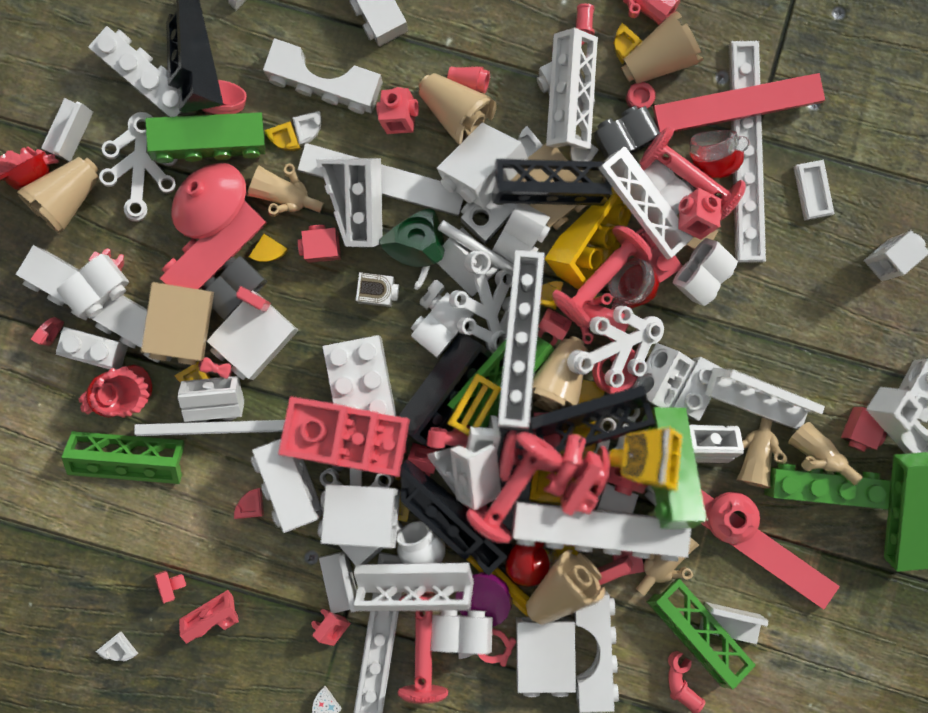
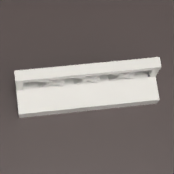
(567, 87)
(645, 202)
(760, 398)
(415, 581)

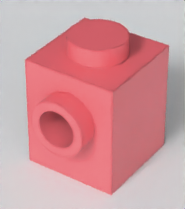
(319, 244)
(863, 431)

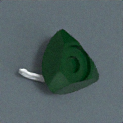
(416, 242)

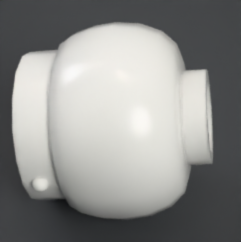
(419, 545)

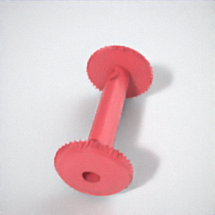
(691, 173)
(632, 245)
(509, 457)
(492, 526)
(423, 692)

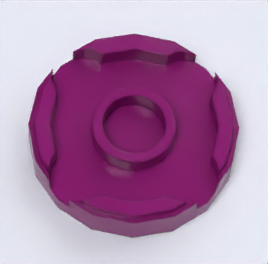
(489, 595)

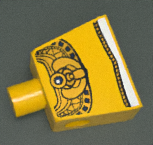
(650, 458)

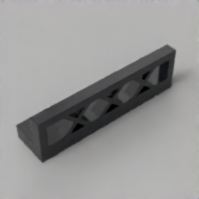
(550, 192)
(596, 410)

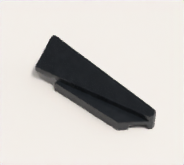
(191, 59)
(448, 518)

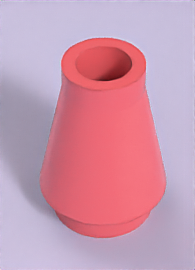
(471, 77)

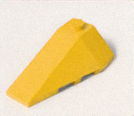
(588, 241)

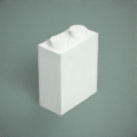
(472, 164)
(251, 339)
(359, 516)
(545, 657)

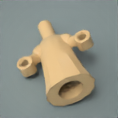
(290, 195)
(821, 453)
(758, 459)
(663, 571)

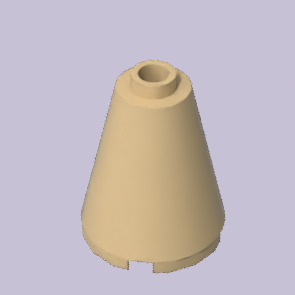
(663, 52)
(456, 105)
(60, 192)
(554, 384)
(565, 589)

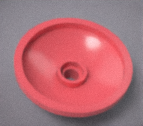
(208, 200)

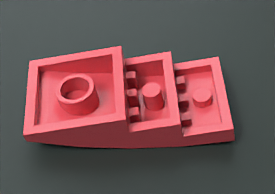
(344, 436)

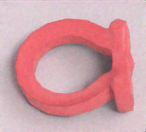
(207, 365)
(501, 658)

